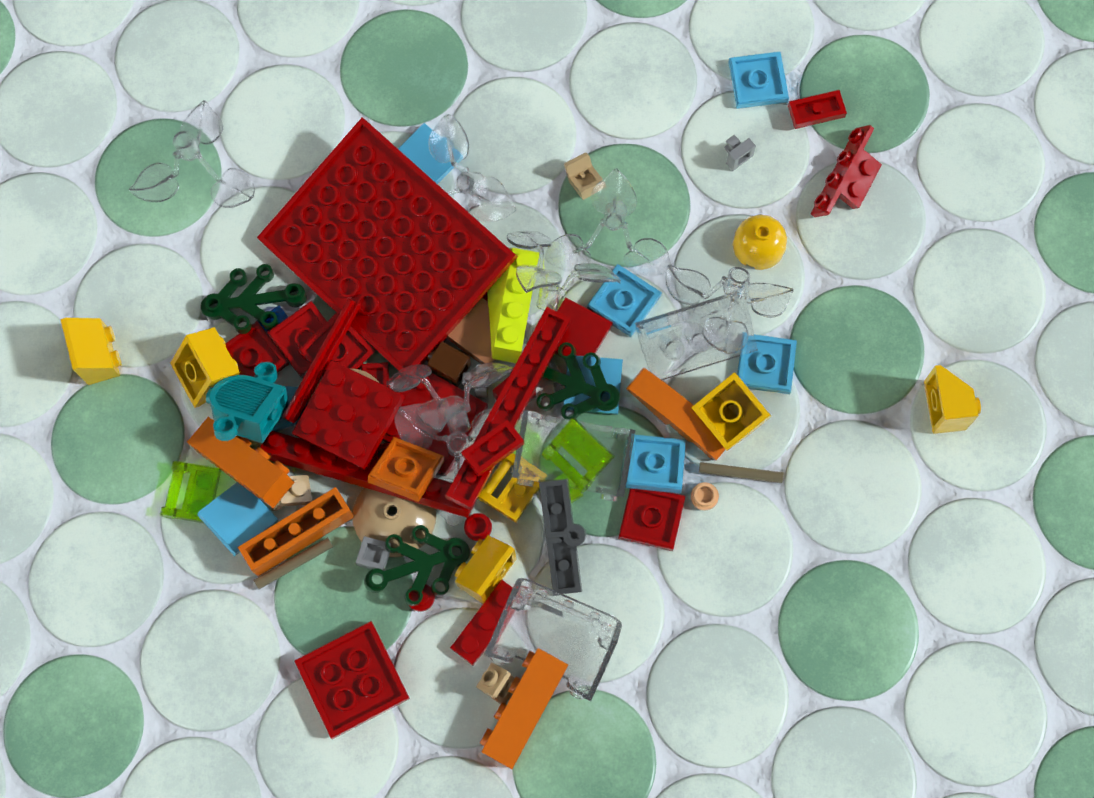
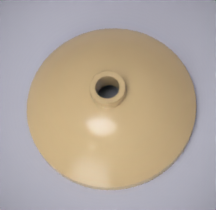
(373, 521)

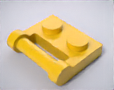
(513, 498)

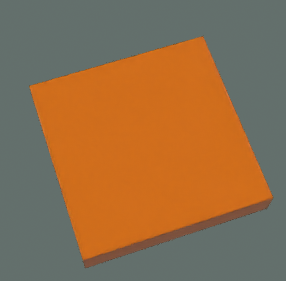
(405, 469)

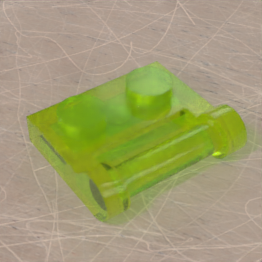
(584, 449)
(199, 492)

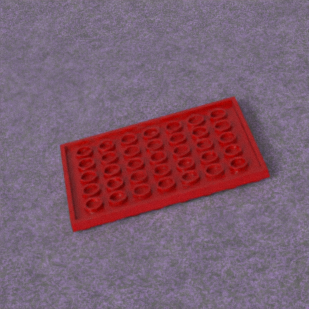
(390, 241)

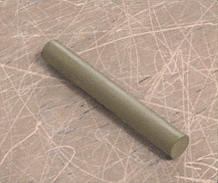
(741, 472)
(293, 563)

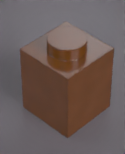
(448, 363)

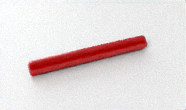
(321, 361)

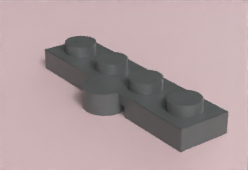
(561, 536)

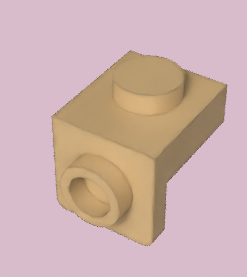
(582, 175)
(298, 494)
(496, 683)

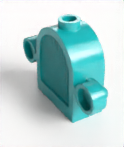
(247, 404)

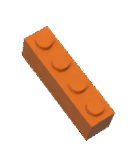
(243, 464)
(296, 532)
(524, 708)

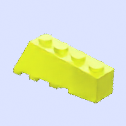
(509, 309)

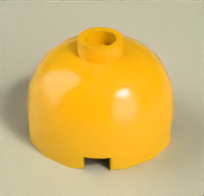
(760, 242)

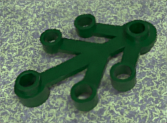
(250, 299)
(576, 385)
(422, 562)

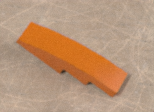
(674, 411)

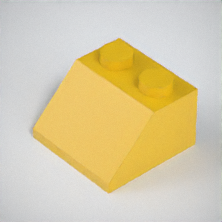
(91, 349)
(202, 363)
(950, 401)
(731, 411)
(486, 568)

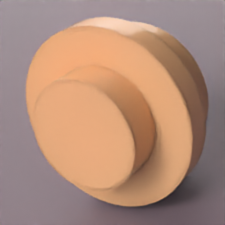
(704, 496)

